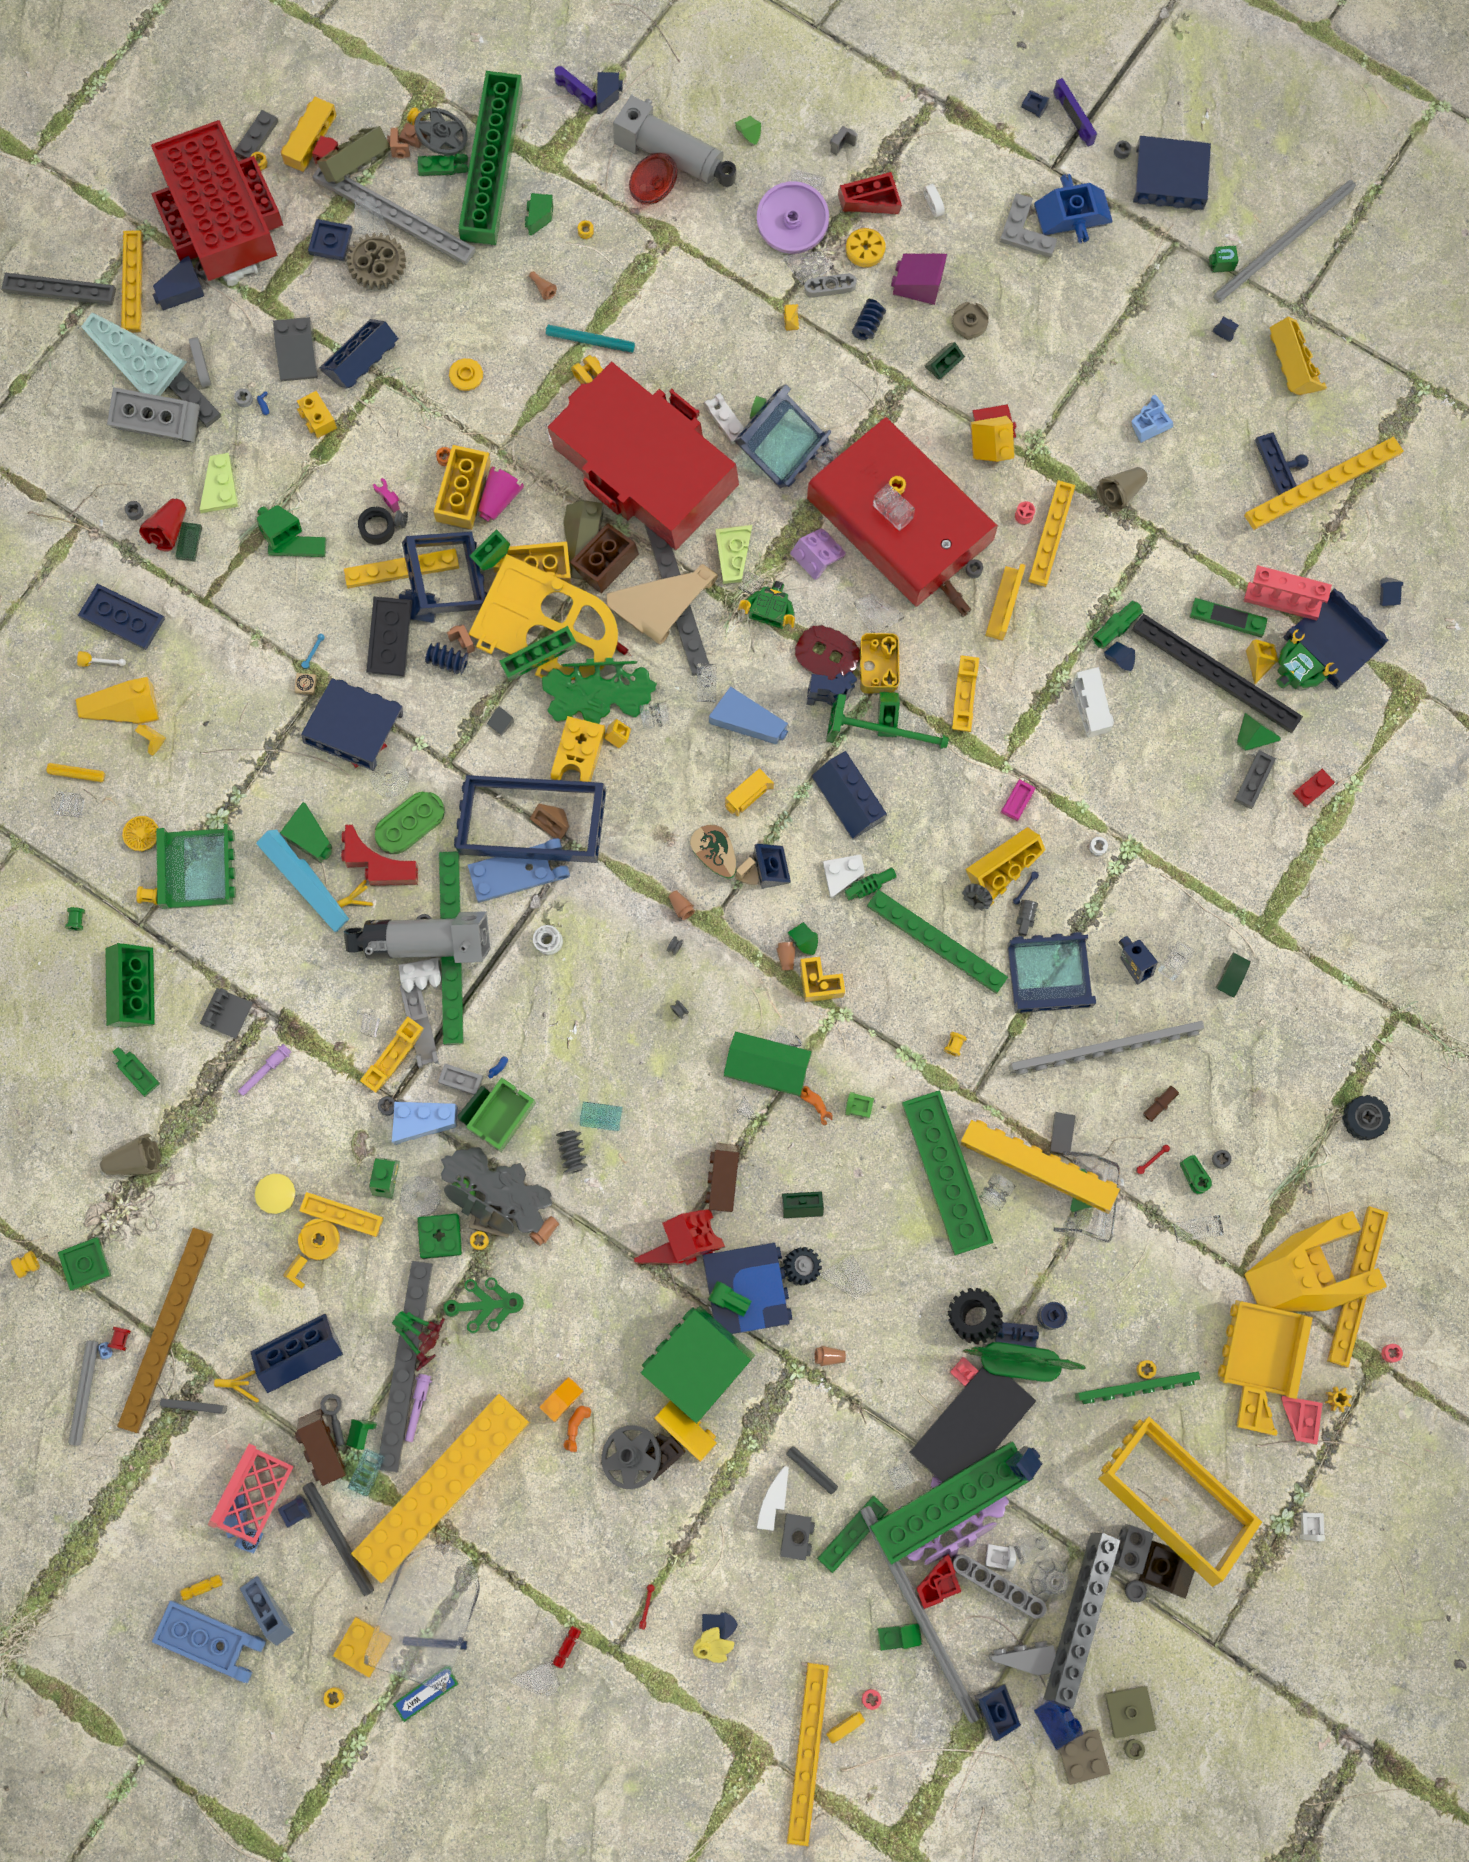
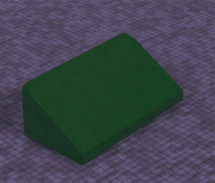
(945, 360)
(473, 1105)
(802, 1204)

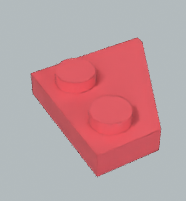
(1303, 1418)

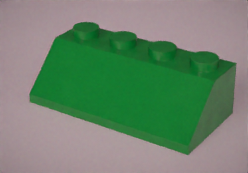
(129, 986)

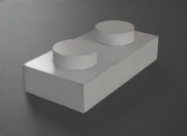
(460, 1079)

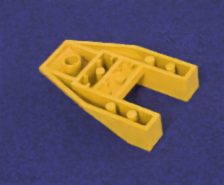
(1299, 1277)

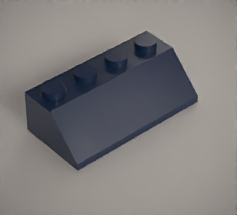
(359, 353)
(849, 795)
(296, 1353)

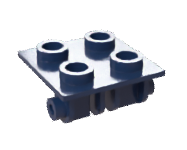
(1018, 1334)

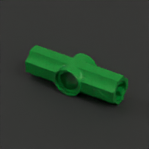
(1117, 624)

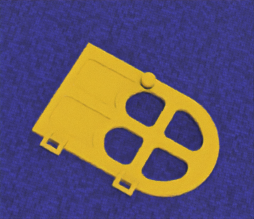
(515, 608)

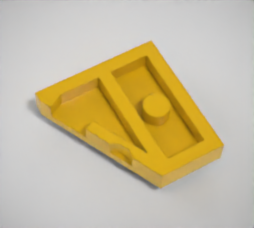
(1254, 1412)

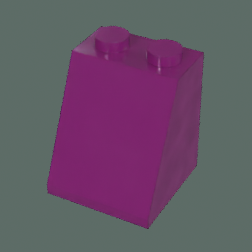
(919, 276)

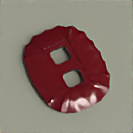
(834, 641)

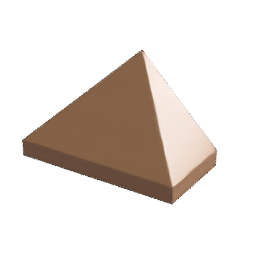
(551, 820)

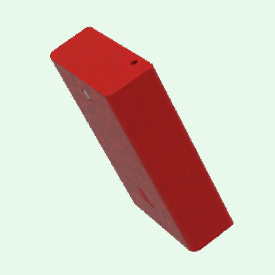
(945, 525)

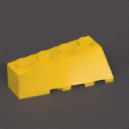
(1295, 357)
(1006, 862)

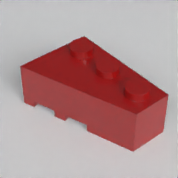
(871, 195)

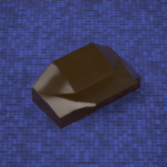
(670, 1453)

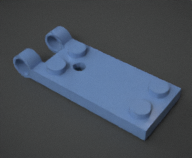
(506, 876)
(197, 1637)

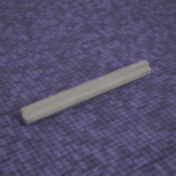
(83, 1393)

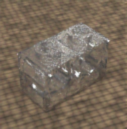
(893, 506)

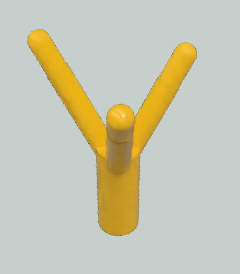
(349, 900)
(235, 1383)

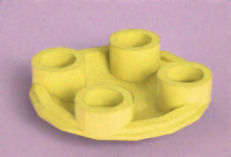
(275, 1193)

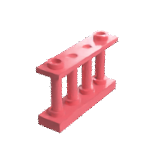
(1287, 592)

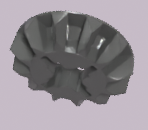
(984, 897)

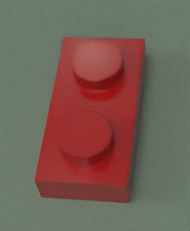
(1313, 787)

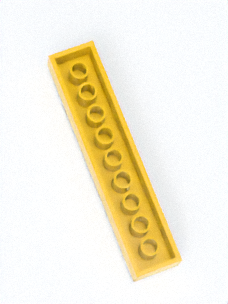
(440, 1488)

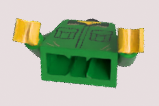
(770, 606)

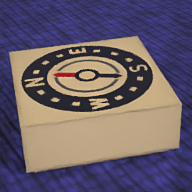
(305, 683)

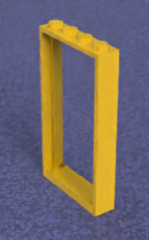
(1157, 1524)

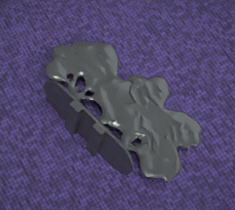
(501, 1188)

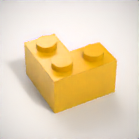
(815, 985)

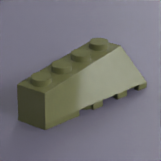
(353, 153)

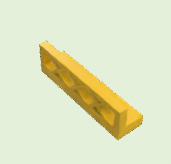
(1005, 602)

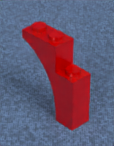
(380, 870)

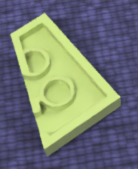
(732, 551)

